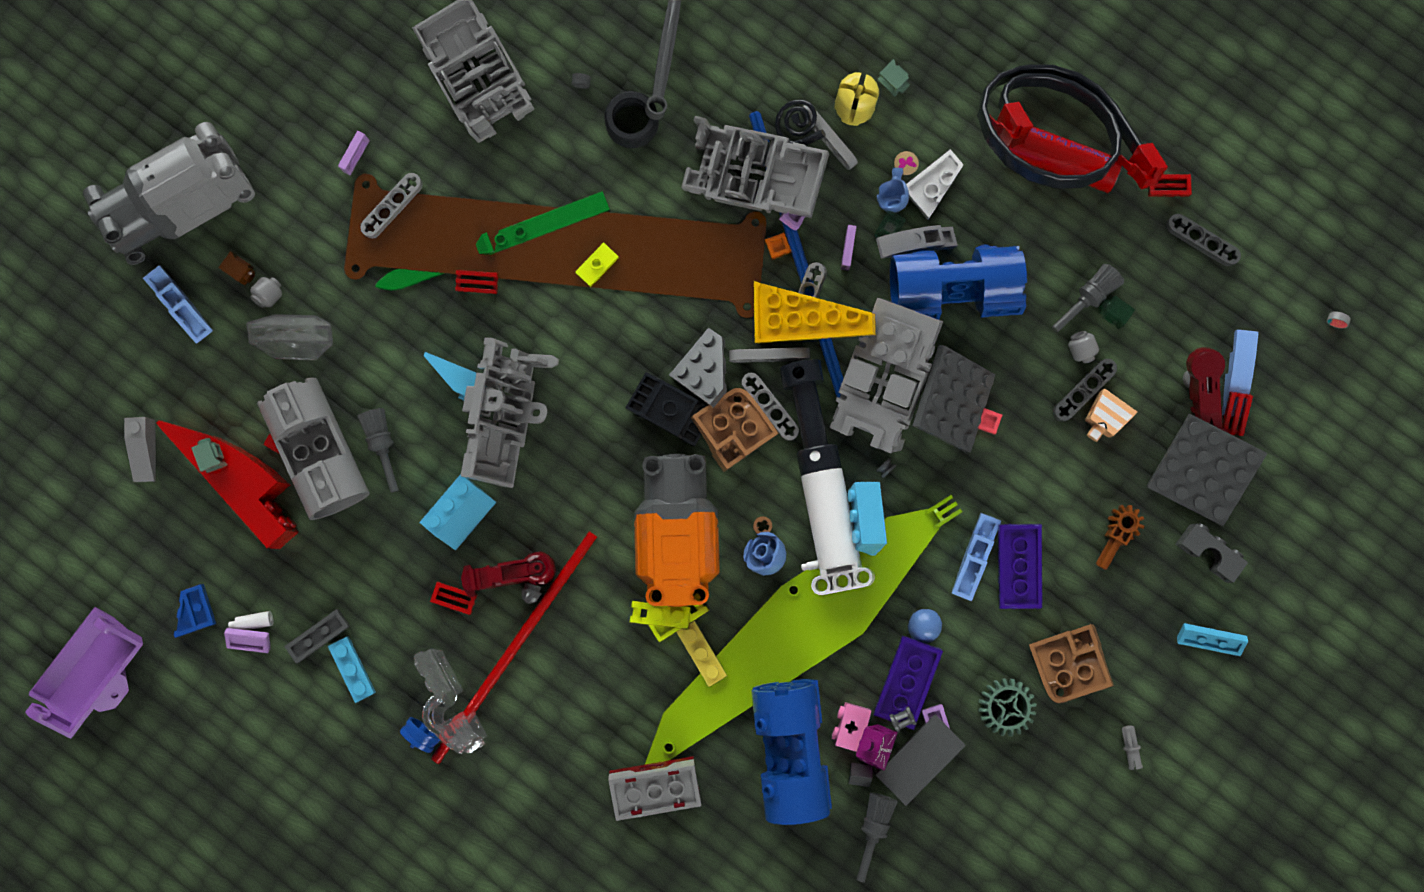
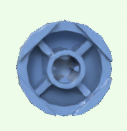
(765, 554)

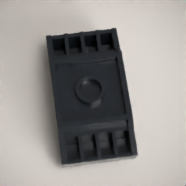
(666, 408)

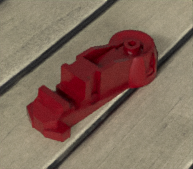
(1205, 370)
(535, 568)

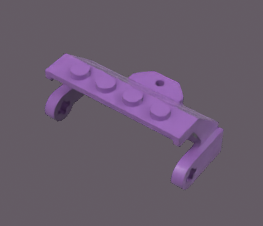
(85, 674)

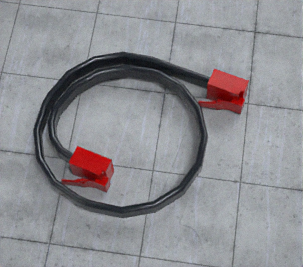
(1014, 126)

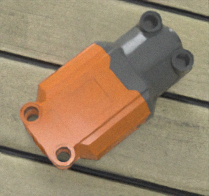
(676, 530)

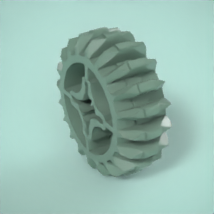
(1012, 698)

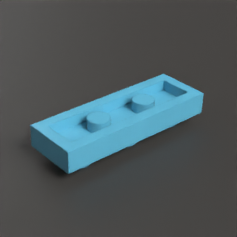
(1212, 639)
(351, 669)

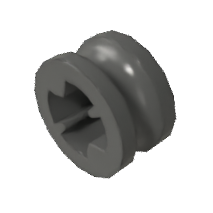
(886, 467)

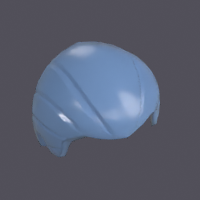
(894, 193)
(925, 626)

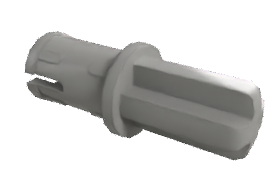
(1131, 747)

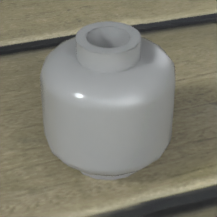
(266, 292)
(1083, 347)

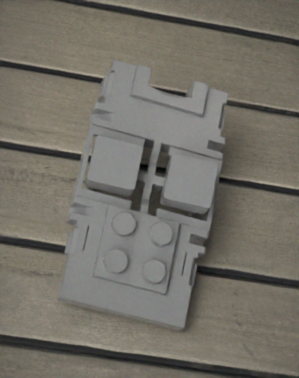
(456, 37)
(790, 177)
(901, 340)
(495, 449)

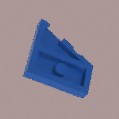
(194, 611)

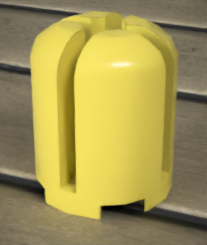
(865, 95)

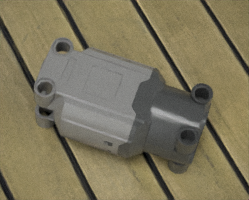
(169, 193)

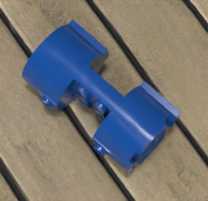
(991, 280)
(795, 781)

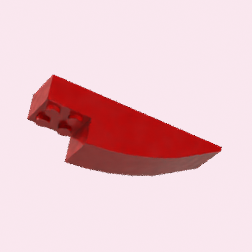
(244, 484)

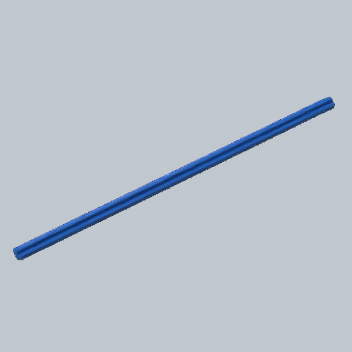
(802, 265)

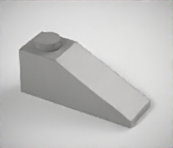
(141, 448)

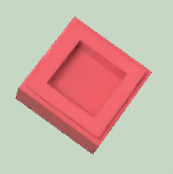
(990, 421)

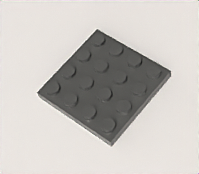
(954, 399)
(1206, 469)

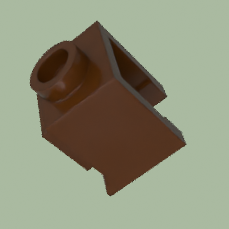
(237, 268)

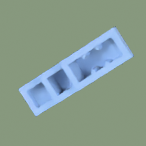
(178, 304)
(1240, 366)
(976, 557)

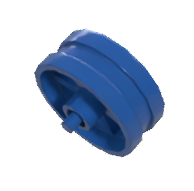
(419, 735)

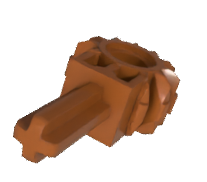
(1118, 534)

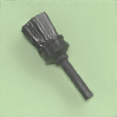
(1093, 293)
(379, 441)
(875, 827)

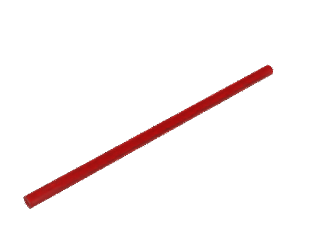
(522, 635)

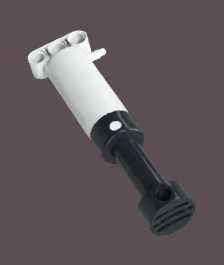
(823, 485)

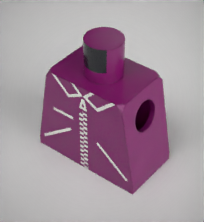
(876, 746)

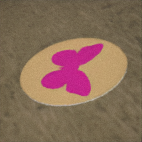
(907, 161)

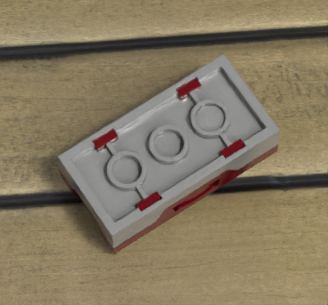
(654, 788)

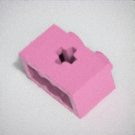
(860, 718)

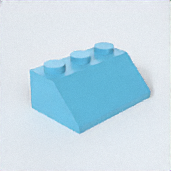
(458, 512)
(867, 517)

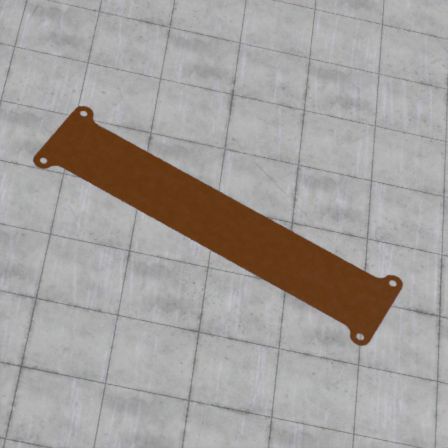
(653, 252)

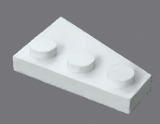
(932, 183)

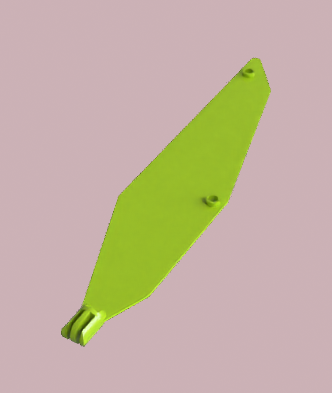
(796, 633)

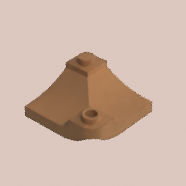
(734, 427)
(1072, 663)

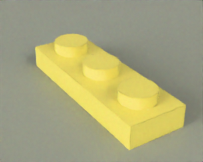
(702, 654)

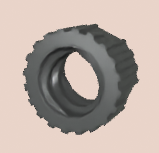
(581, 80)

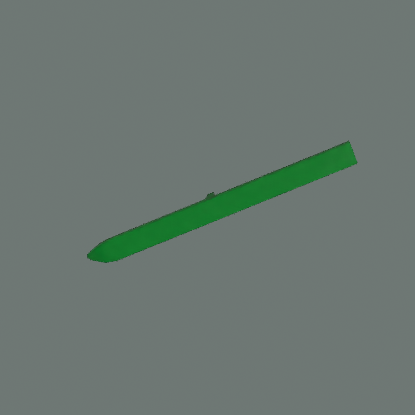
(509, 237)

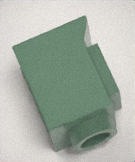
(894, 78)
(208, 455)

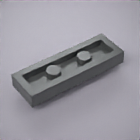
(317, 636)

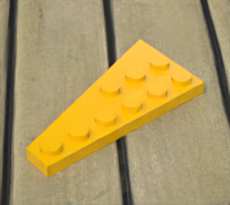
(793, 316)

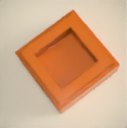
(778, 246)

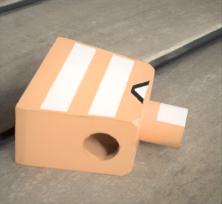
(1107, 415)

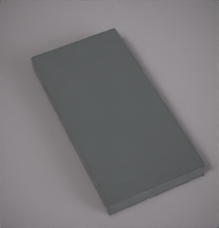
(920, 759)

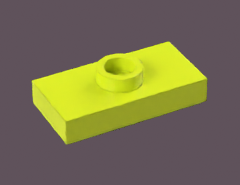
(597, 264)

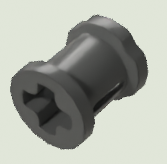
(908, 721)

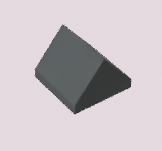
(860, 774)

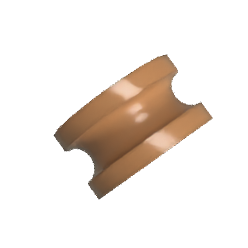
(760, 519)

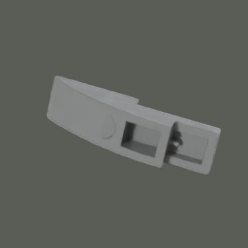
(916, 239)

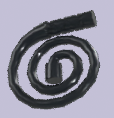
(796, 120)

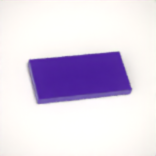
(1020, 566)
(908, 679)

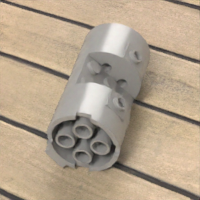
(312, 448)

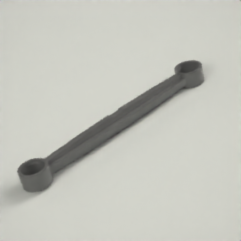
(664, 59)

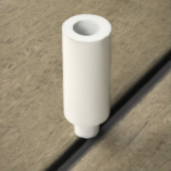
(252, 621)

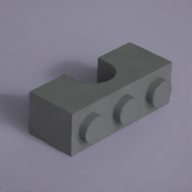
(1227, 562)

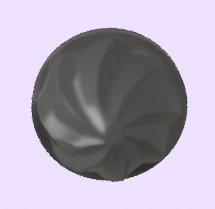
(530, 593)

